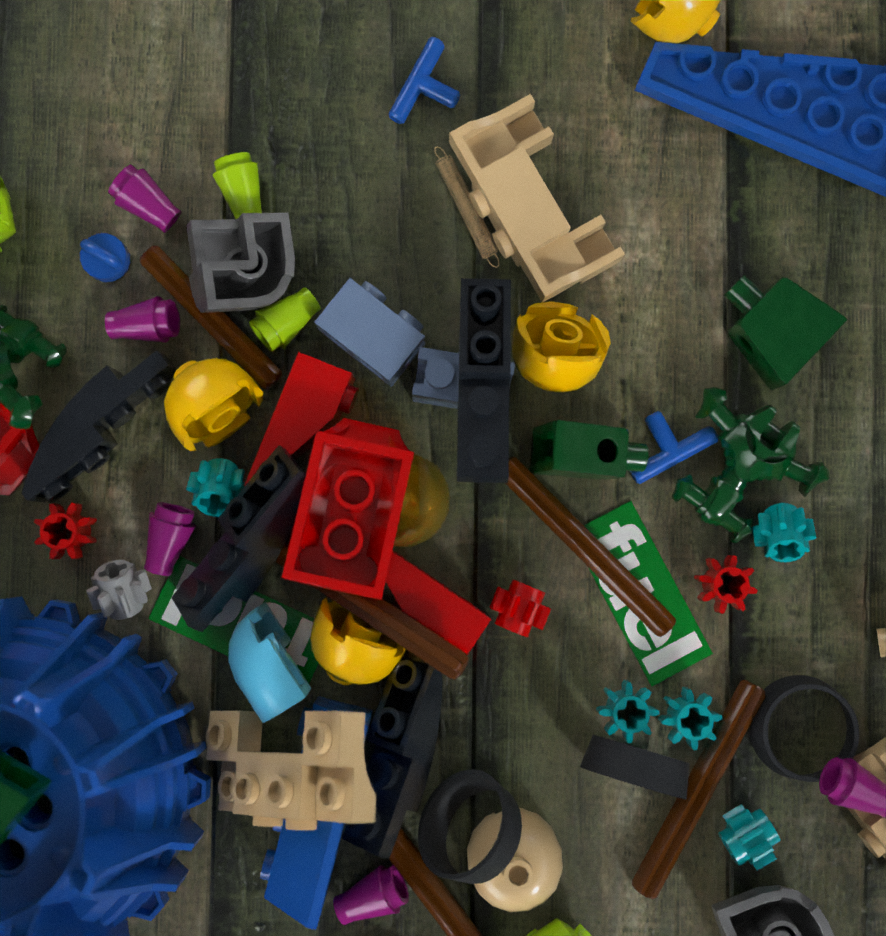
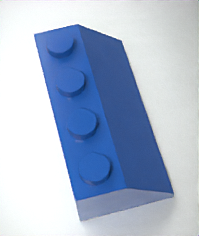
(305, 859)

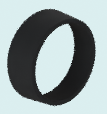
(774, 694)
(637, 766)
(439, 813)

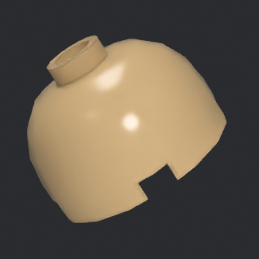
(532, 871)

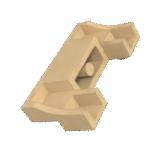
(520, 204)
(304, 787)

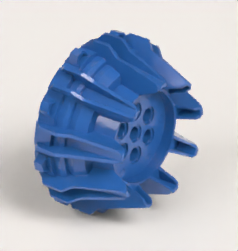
(117, 768)

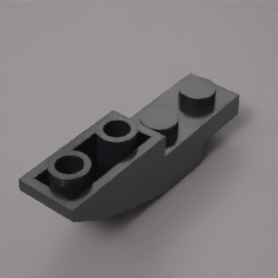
(484, 381)
(79, 434)
(256, 532)
(404, 751)

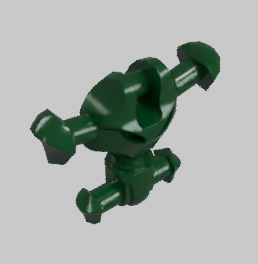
(17, 341)
(753, 452)

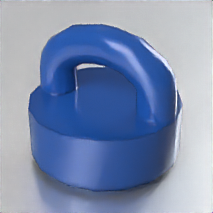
(104, 257)

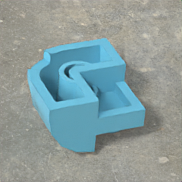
(263, 664)

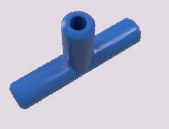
(421, 82)
(671, 450)

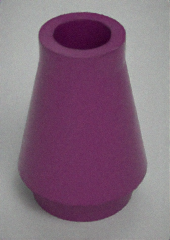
(142, 197)
(146, 321)
(167, 536)
(853, 786)
(373, 896)

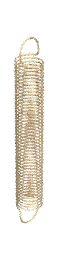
(461, 196)

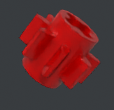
(55, 539)
(738, 588)
(520, 608)

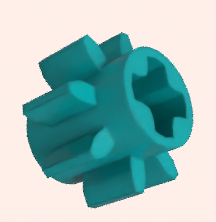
(215, 485)
(784, 532)
(637, 720)
(699, 727)
(749, 837)

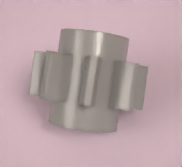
(119, 589)

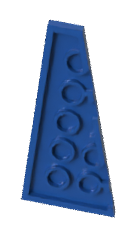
(797, 104)

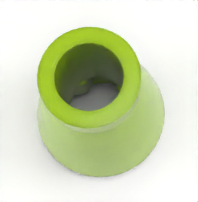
(239, 183)
(283, 320)

